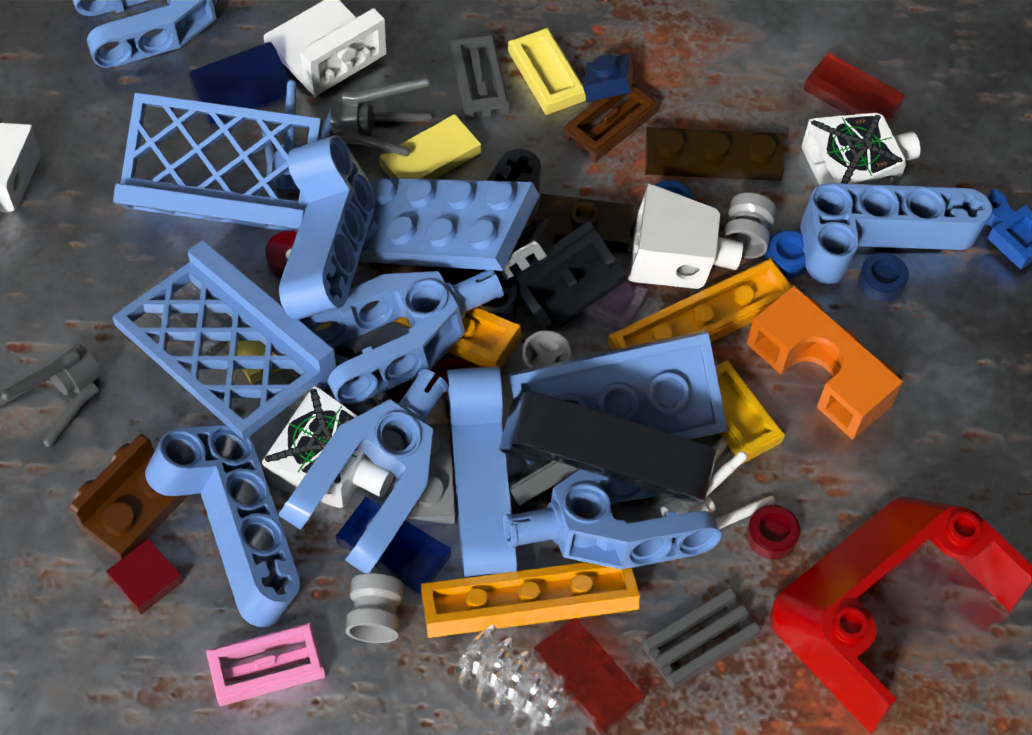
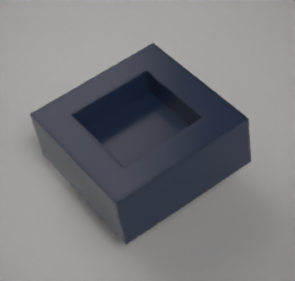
(608, 77)

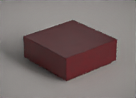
(144, 576)

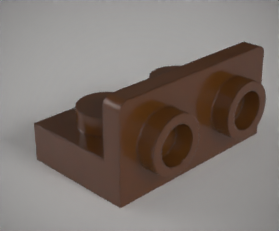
(120, 505)

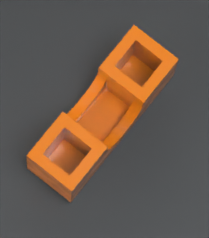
(800, 331)

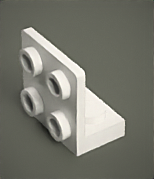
(328, 44)

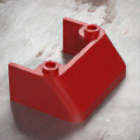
(830, 627)

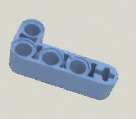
(890, 216)
(330, 230)
(479, 470)
(240, 512)

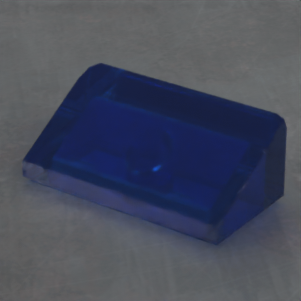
(241, 79)

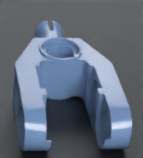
(179, 22)
(435, 320)
(408, 465)
(588, 532)

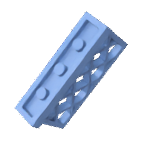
(201, 201)
(261, 321)

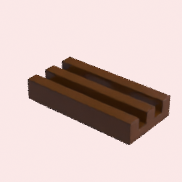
(589, 140)

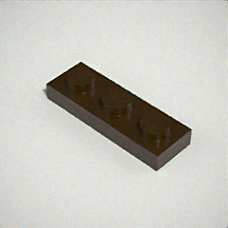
(714, 154)

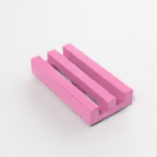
(268, 683)

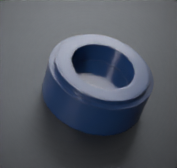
(883, 277)

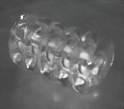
(512, 683)

